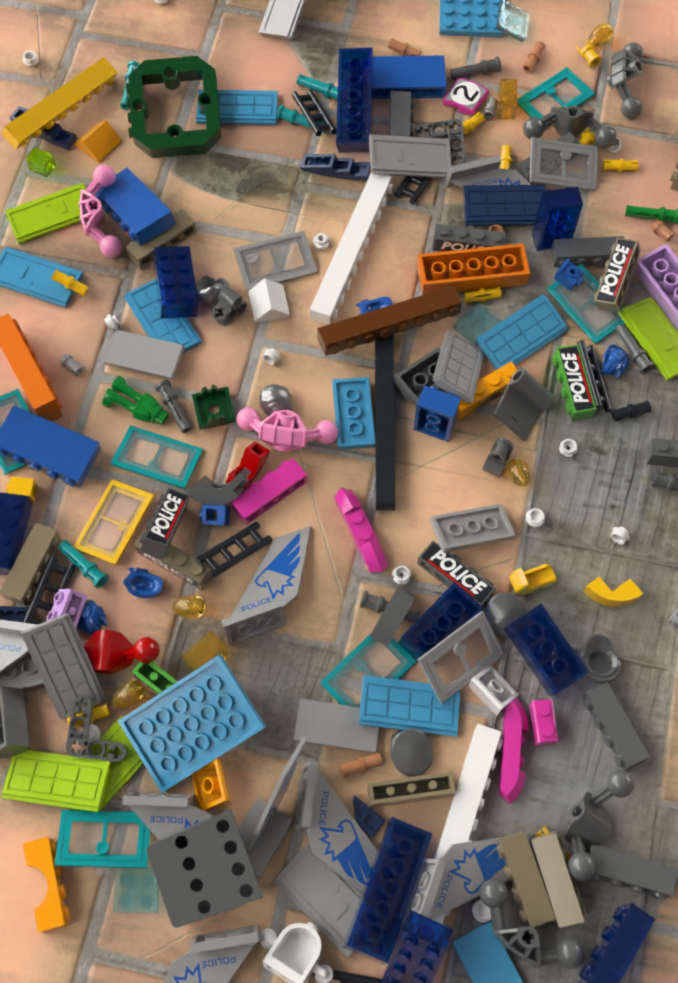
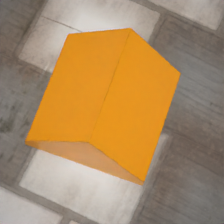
(99, 141)
(211, 786)

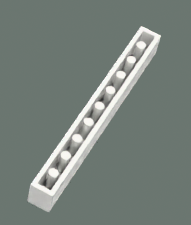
(351, 249)
(469, 791)

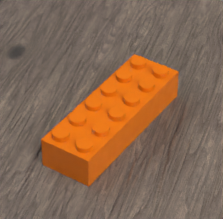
(474, 268)
(28, 370)

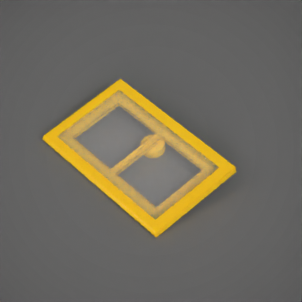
(113, 522)

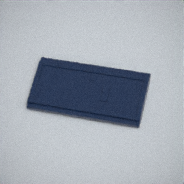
(501, 204)

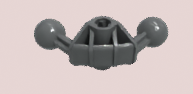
(624, 67)
(571, 120)
(591, 823)
(568, 952)

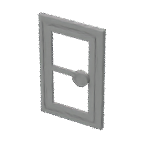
(453, 640)

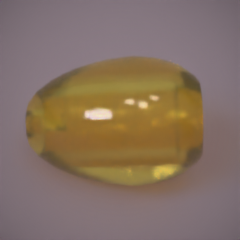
(601, 35)
(518, 472)
(189, 606)
(128, 694)

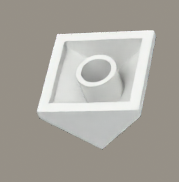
(268, 301)
(493, 690)

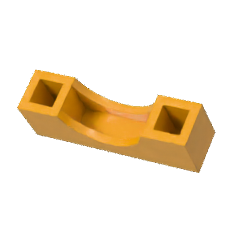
(486, 387)
(52, 911)

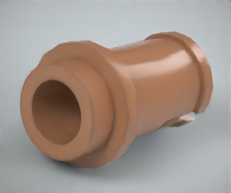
(662, 230)

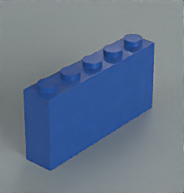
(415, 74)
(135, 207)
(47, 447)

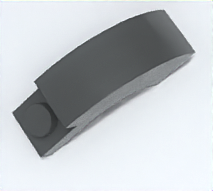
(219, 494)
(393, 615)

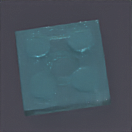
(512, 21)
(475, 323)
(135, 891)

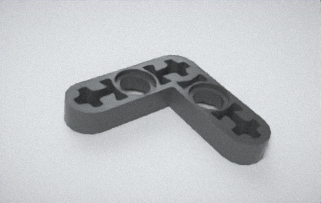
(451, 135)
(82, 737)

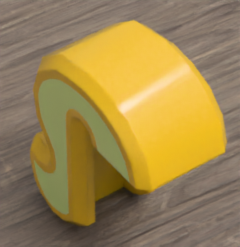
(533, 579)

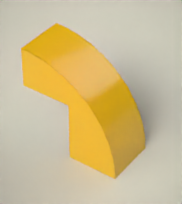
(621, 596)

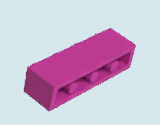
(269, 491)

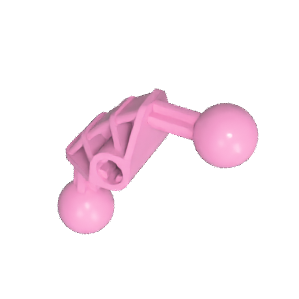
(92, 213)
(285, 429)

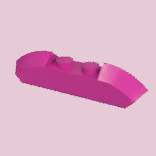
(360, 530)
(511, 778)

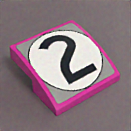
(466, 96)

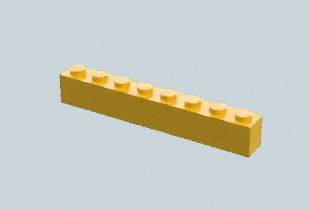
(59, 103)

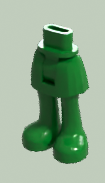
(147, 406)

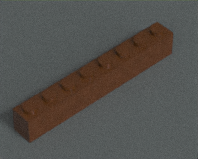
(389, 320)

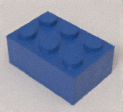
(436, 413)

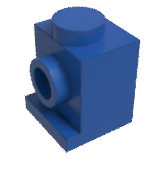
(569, 275)
(208, 511)

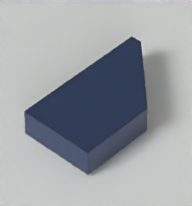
(366, 818)

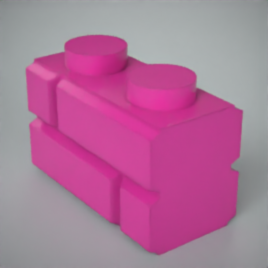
(543, 722)

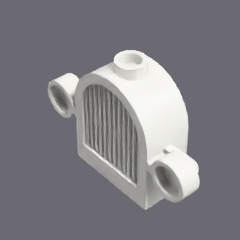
(295, 954)

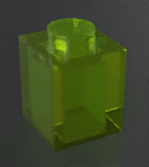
(40, 162)

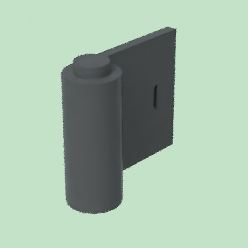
(522, 403)

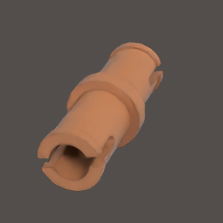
(403, 48)
(534, 57)
(360, 765)

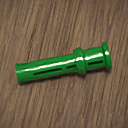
(651, 213)

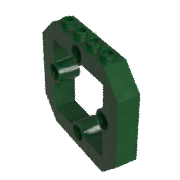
(186, 142)

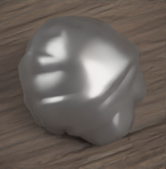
(209, 289)
(275, 398)

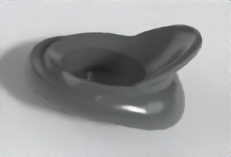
(502, 611)
(599, 659)
(411, 752)

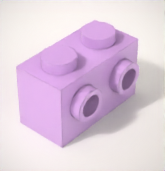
(68, 602)

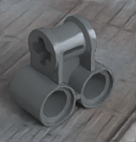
(229, 305)
(498, 457)

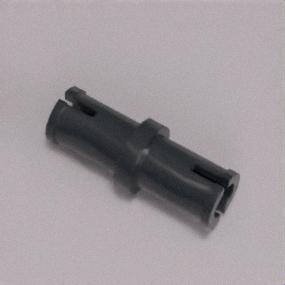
(631, 410)

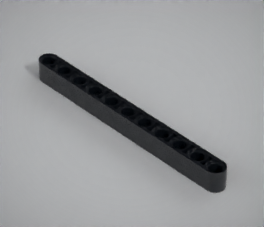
(384, 424)

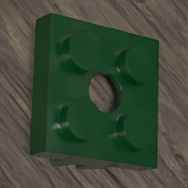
(210, 397)

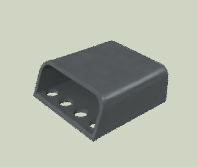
(203, 870)

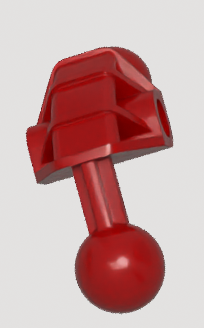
(113, 652)

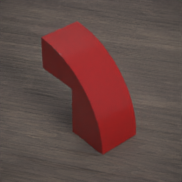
(254, 459)

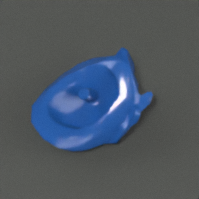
(370, 305)
(615, 361)
(142, 583)
(91, 618)

